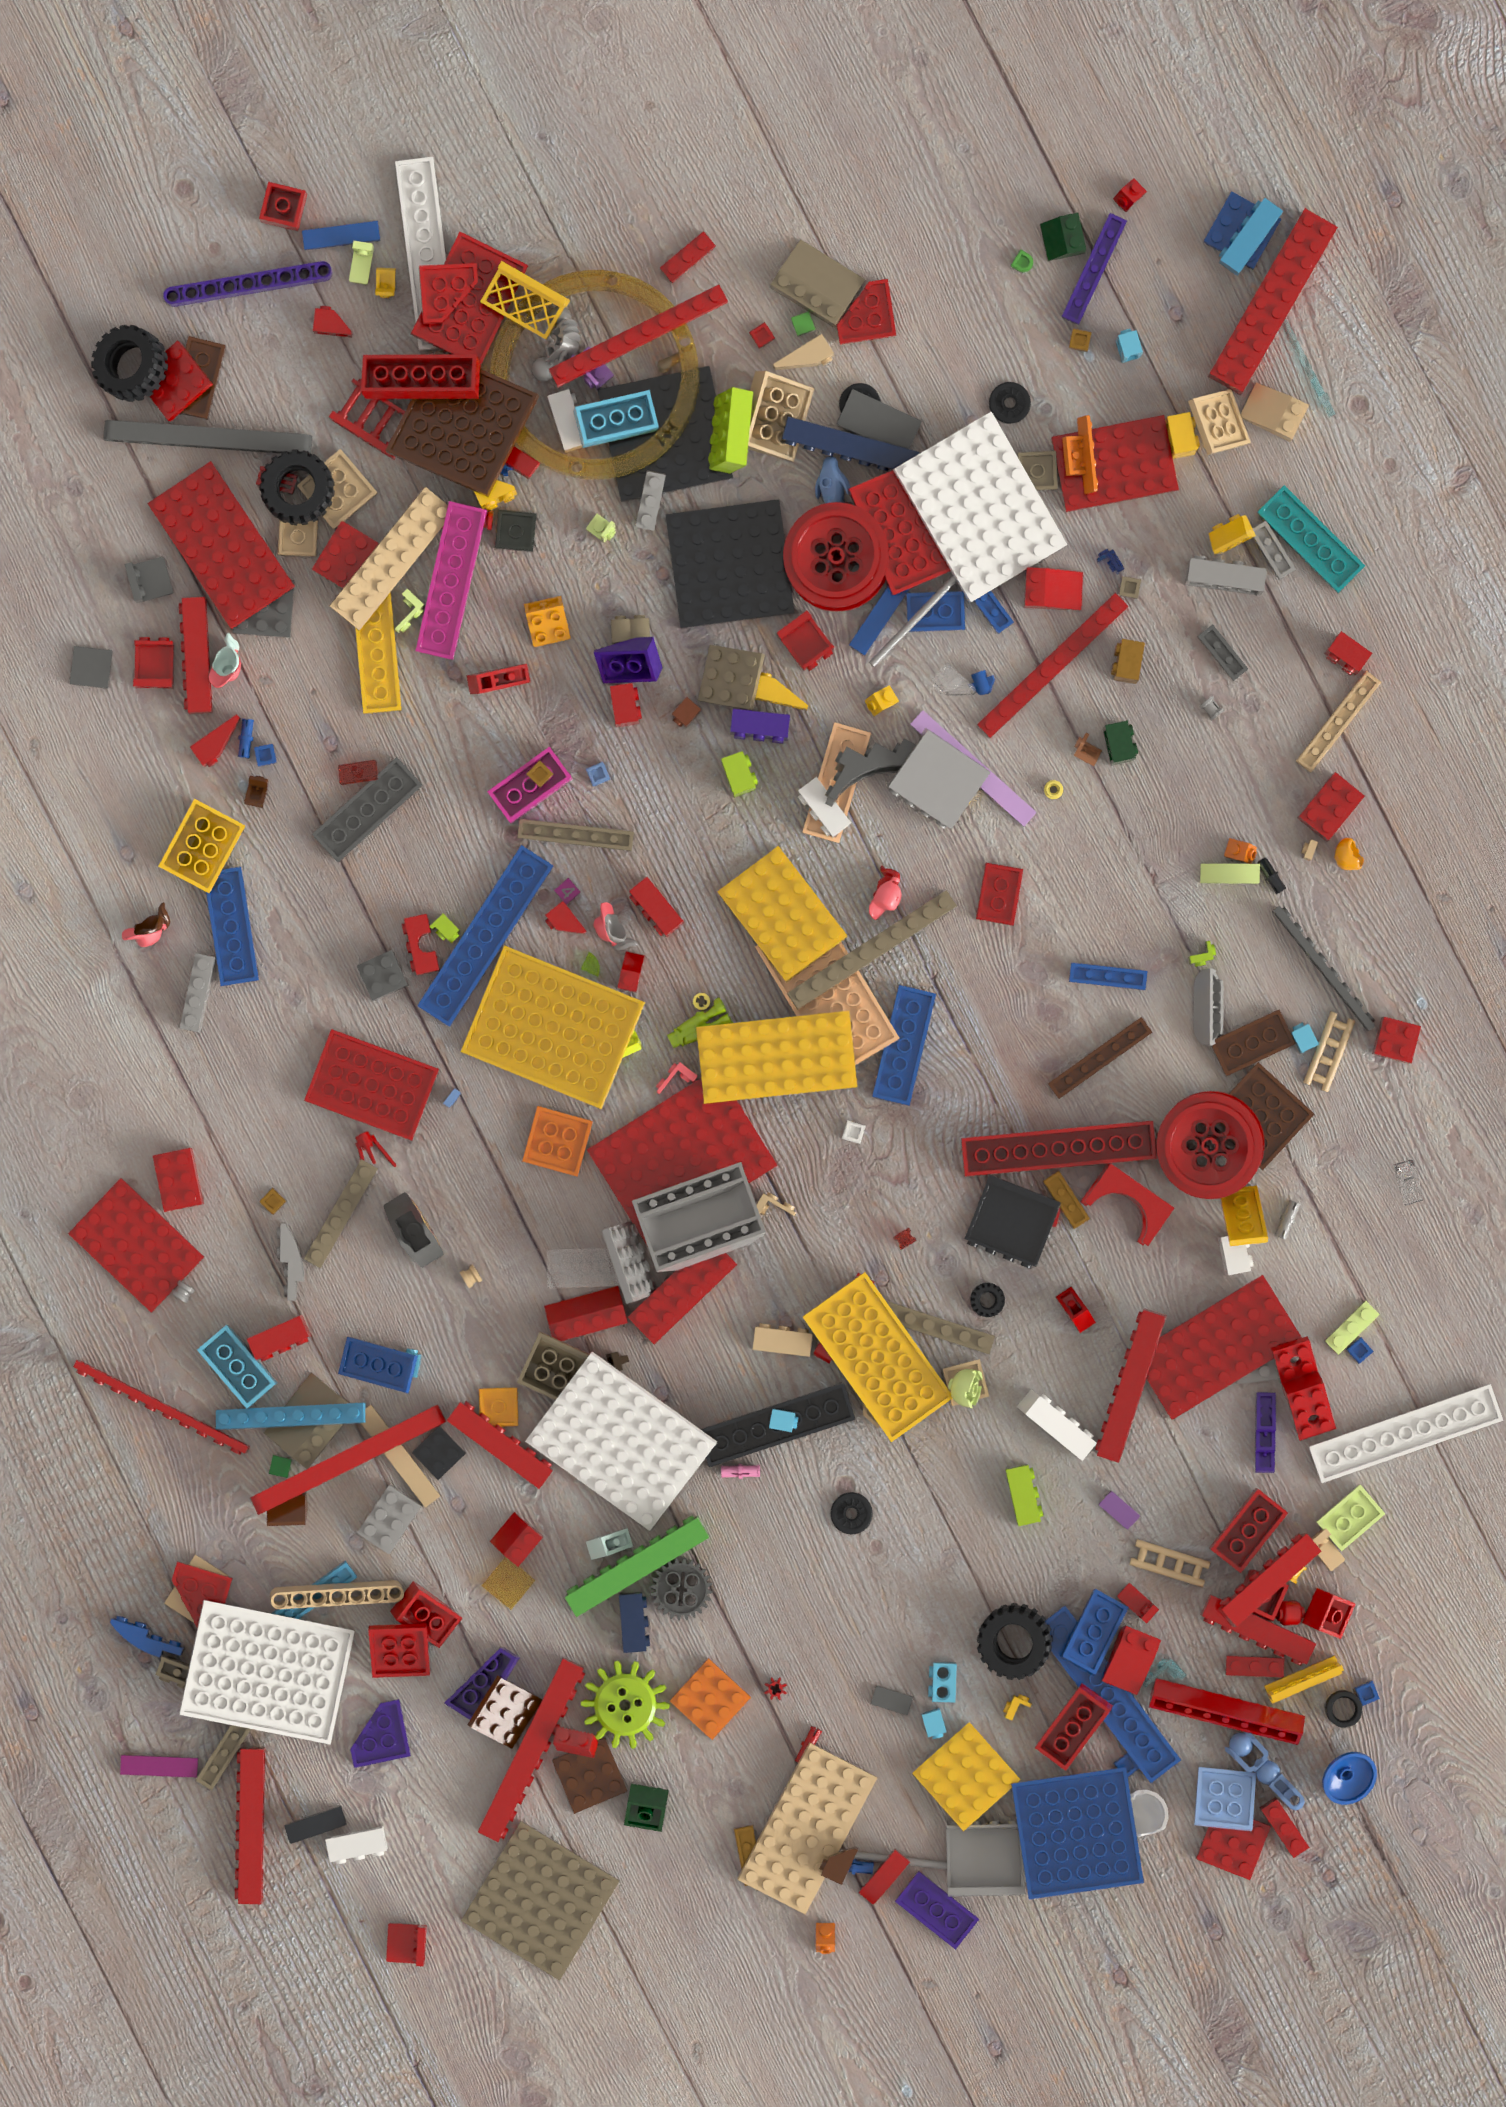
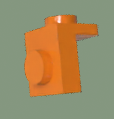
(1240, 851)
(825, 1938)

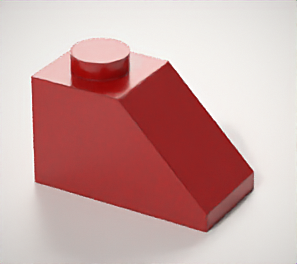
(329, 323)
(564, 920)
(631, 972)
(1075, 1309)

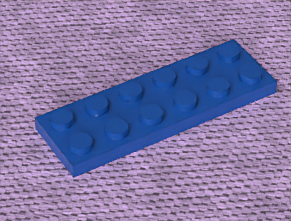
(232, 929)
(902, 1058)

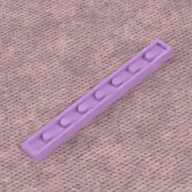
(992, 785)

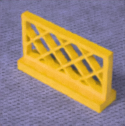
(532, 285)
(1303, 1679)

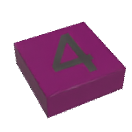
(567, 891)

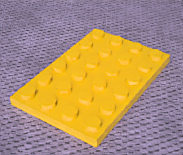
(782, 914)

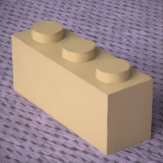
(782, 1340)

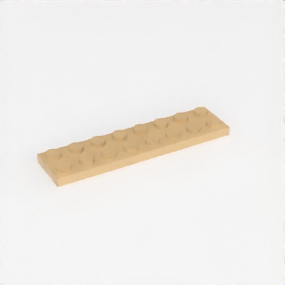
(391, 559)

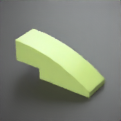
(1230, 873)

